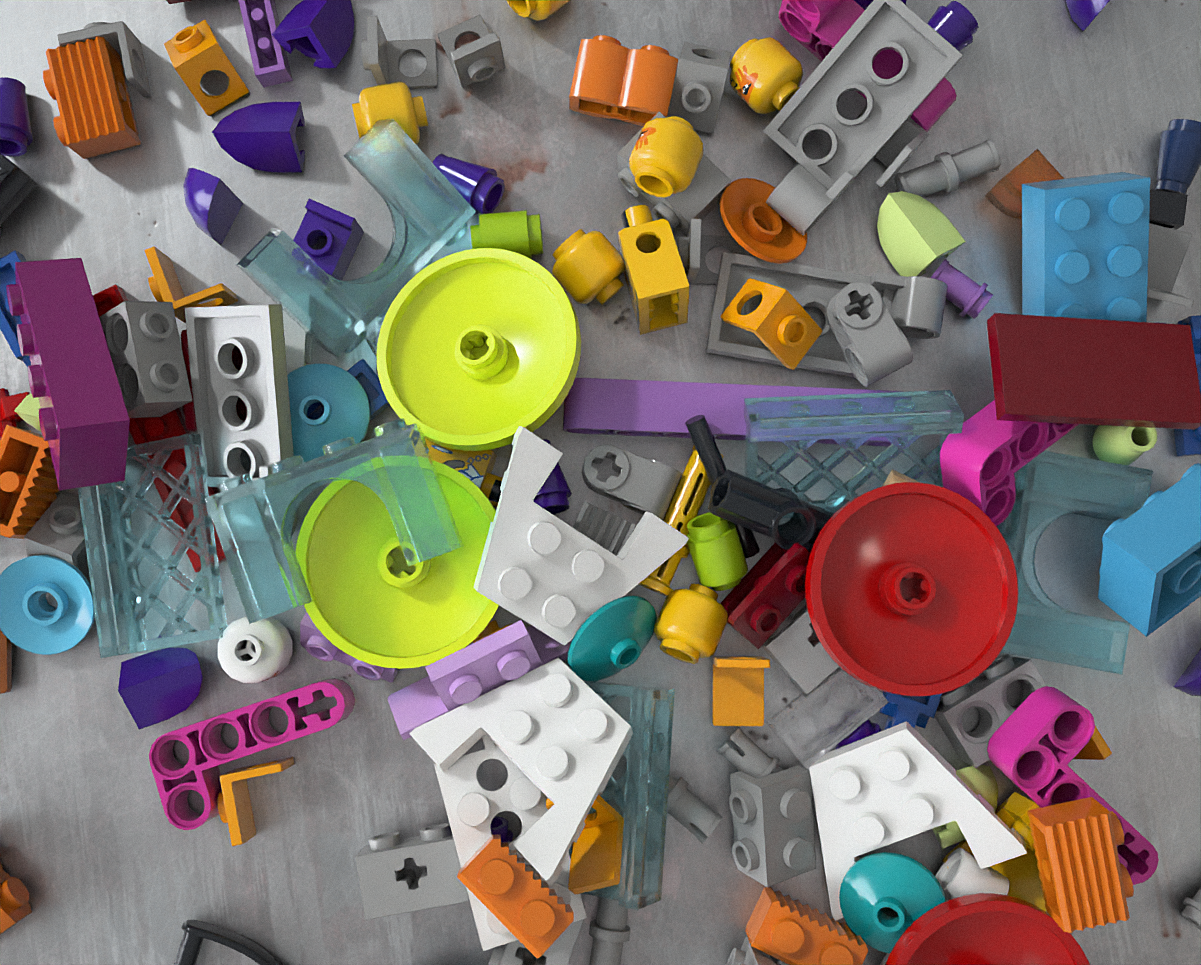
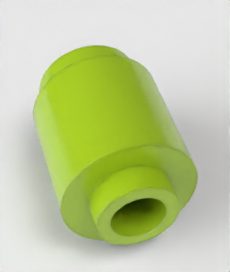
(509, 231)
(716, 552)

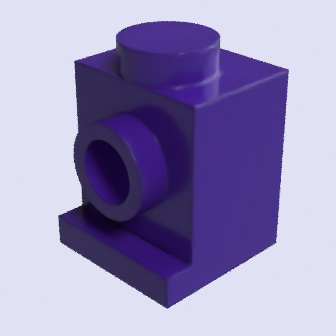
(342, 236)

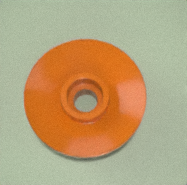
(757, 224)

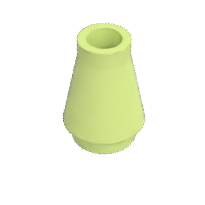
(1122, 443)

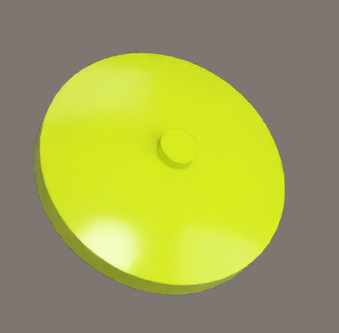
(479, 348)
(370, 596)

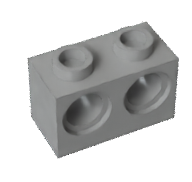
(147, 357)
(989, 697)

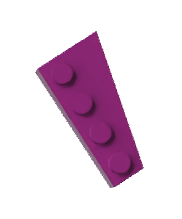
(70, 372)

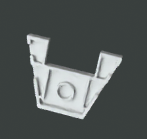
(547, 567)
(555, 735)
(891, 791)

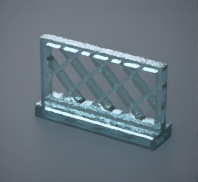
(845, 417)
(116, 553)
(645, 793)

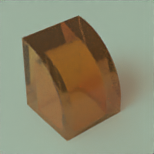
(1008, 191)

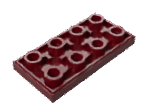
(1093, 372)

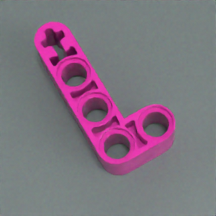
(822, 24)
(987, 455)
(255, 735)
(1045, 770)

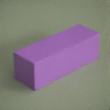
(267, 55)

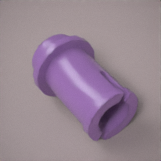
(962, 290)

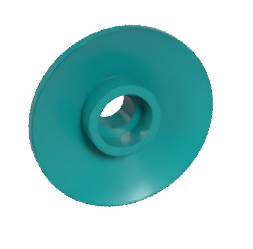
(612, 638)
(890, 882)

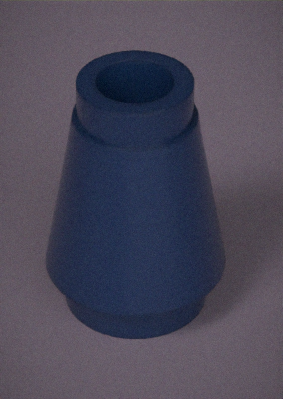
(1179, 156)

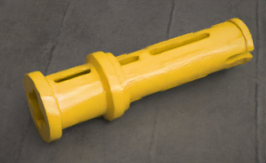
(683, 508)

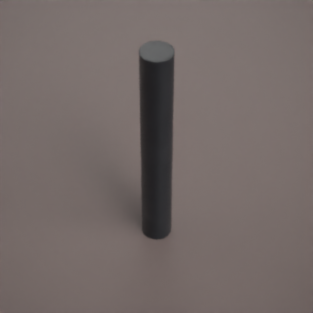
(715, 467)

